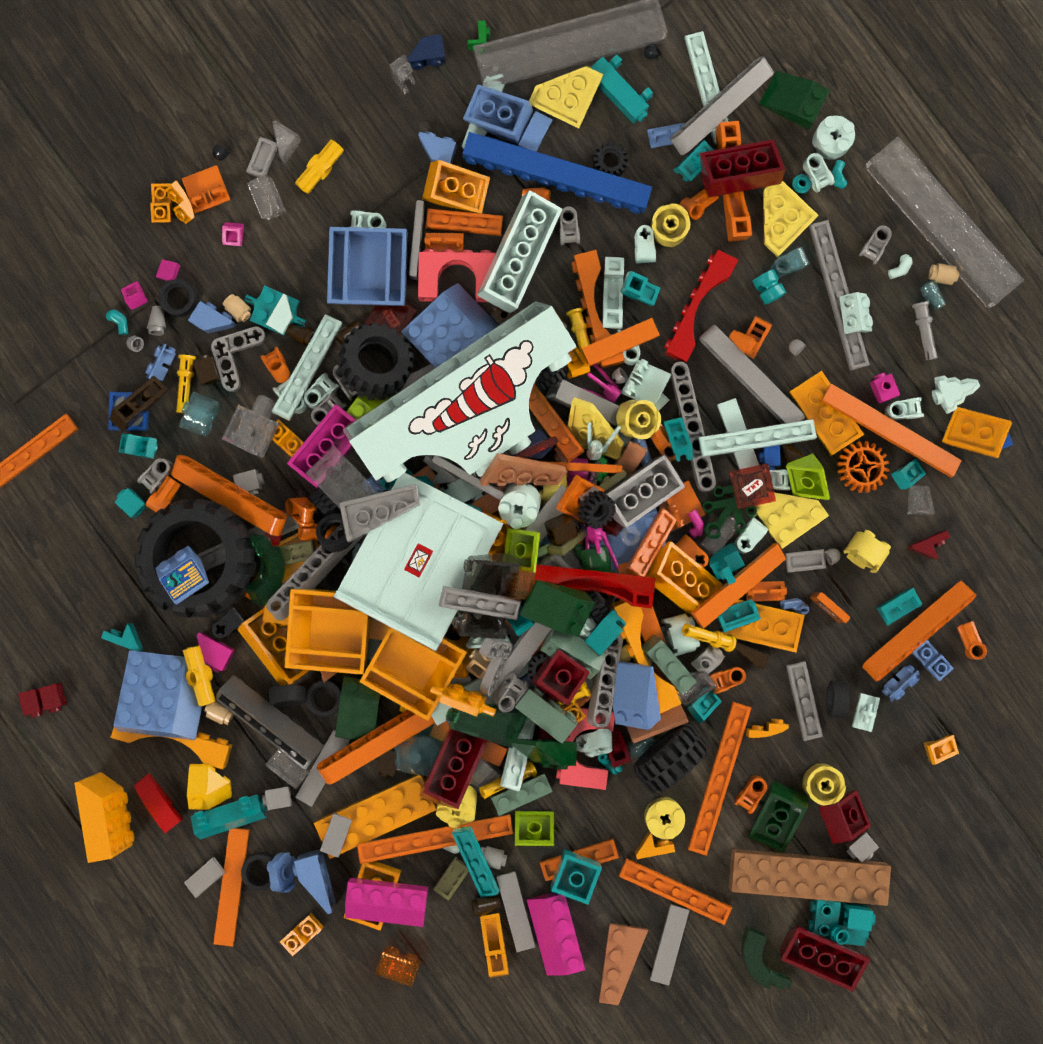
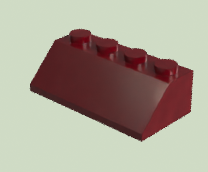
(741, 168)
(453, 768)
(823, 958)

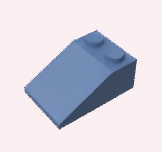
(499, 113)
(635, 696)
(314, 876)

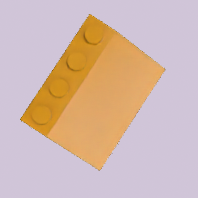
(269, 644)

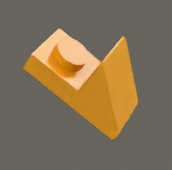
(578, 365)
(941, 749)
(648, 848)

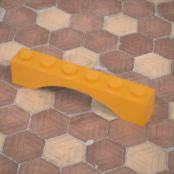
(633, 618)
(209, 750)

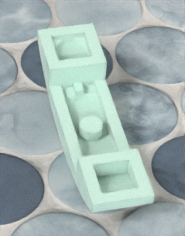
(611, 294)

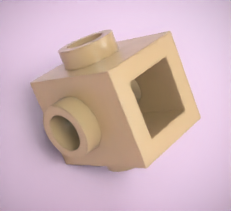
(477, 664)

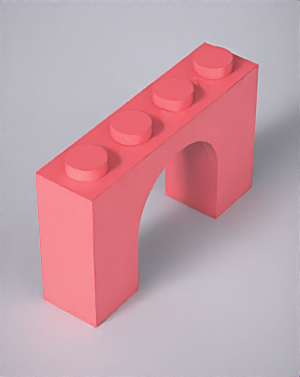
(434, 263)
(581, 774)

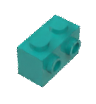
(824, 917)

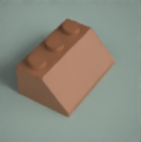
(669, 719)

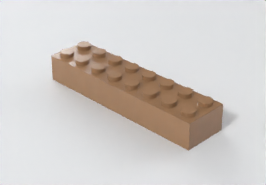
(809, 877)

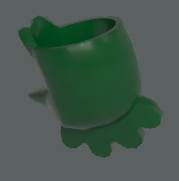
(593, 560)

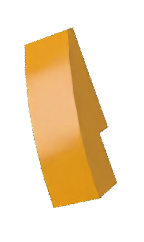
(494, 945)

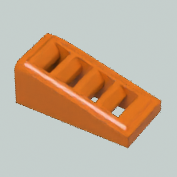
(767, 325)

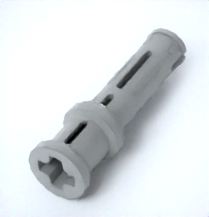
(924, 323)

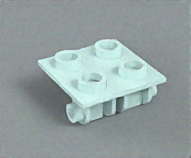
(646, 382)

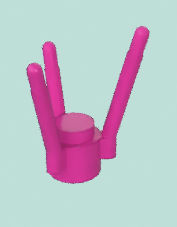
(610, 391)
(596, 536)

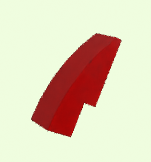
(157, 803)

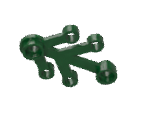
(730, 506)

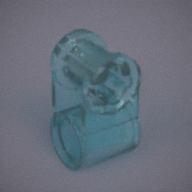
(792, 262)

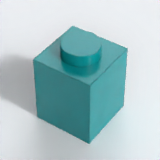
(130, 503)

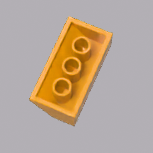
(682, 578)

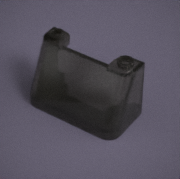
(488, 575)

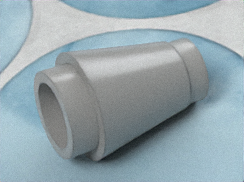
(156, 322)

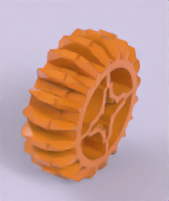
(879, 464)

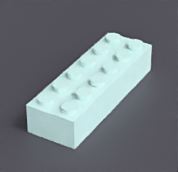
(519, 252)

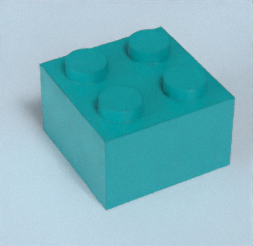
(576, 876)

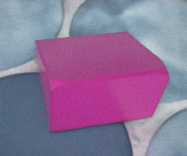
(232, 234)
(167, 270)
(134, 295)

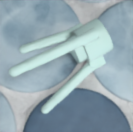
(595, 447)

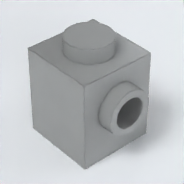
(250, 481)
(708, 659)
(277, 798)
(861, 847)

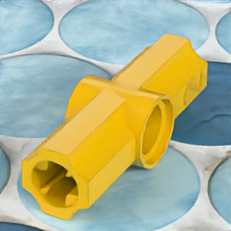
(319, 166)
(199, 675)

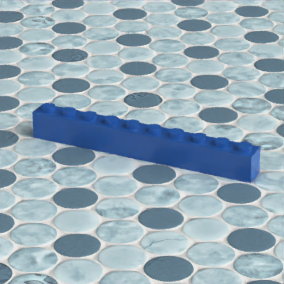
(556, 172)

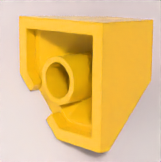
(206, 787)

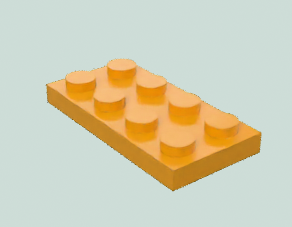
(830, 425)
(775, 629)

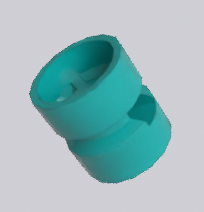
(769, 287)

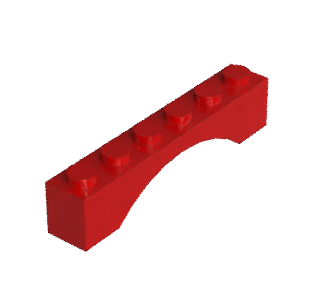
(718, 272)
(633, 589)

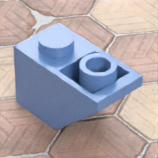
(438, 148)
(209, 319)

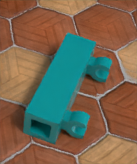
(620, 92)
(228, 816)

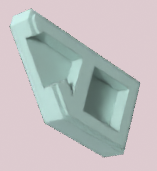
(281, 315)

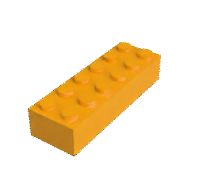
(381, 812)

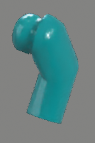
(839, 179)
(120, 319)
(606, 762)

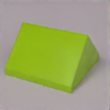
(808, 478)
(523, 547)
(534, 828)

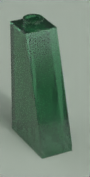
(494, 729)

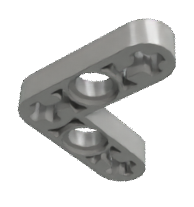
(230, 348)
(498, 651)

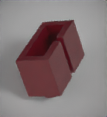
(42, 699)

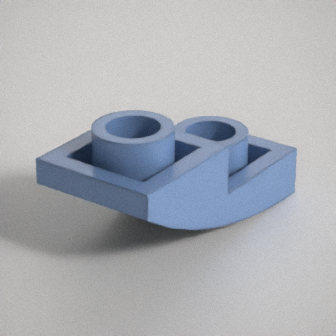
(535, 132)
(932, 660)

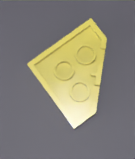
(568, 95)
(784, 217)
(584, 412)
(790, 517)

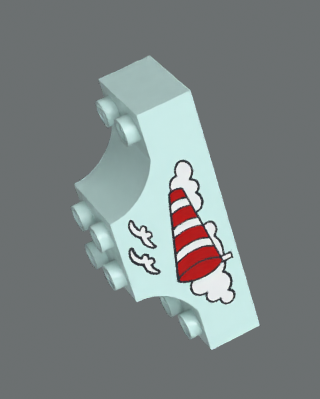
(468, 403)

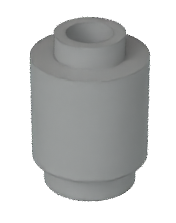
(494, 857)

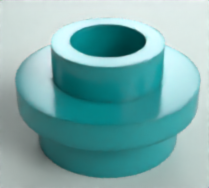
(801, 189)
(844, 935)

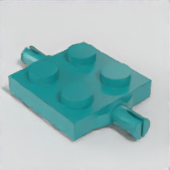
(265, 305)

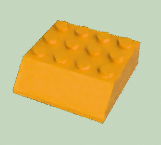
(326, 633)
(409, 669)
(103, 817)

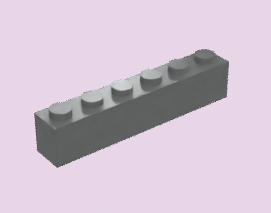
(269, 722)

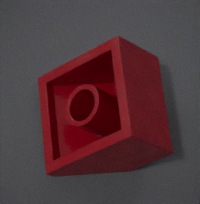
(560, 677)
(845, 818)

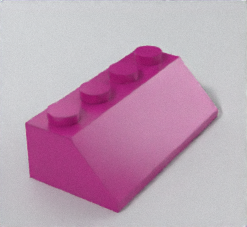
(322, 439)
(386, 902)
(556, 934)

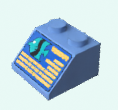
(182, 574)

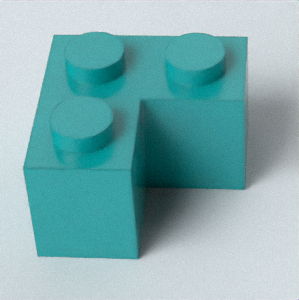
(858, 920)

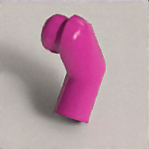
(697, 524)

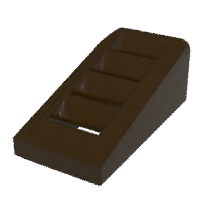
(756, 657)

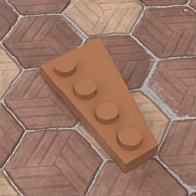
(521, 471)
(620, 957)

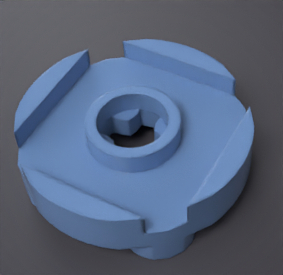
(281, 873)

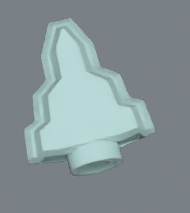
(952, 391)

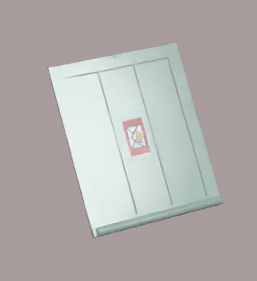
(412, 558)

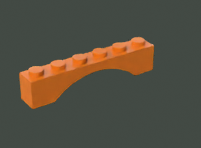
(736, 211)
(588, 269)

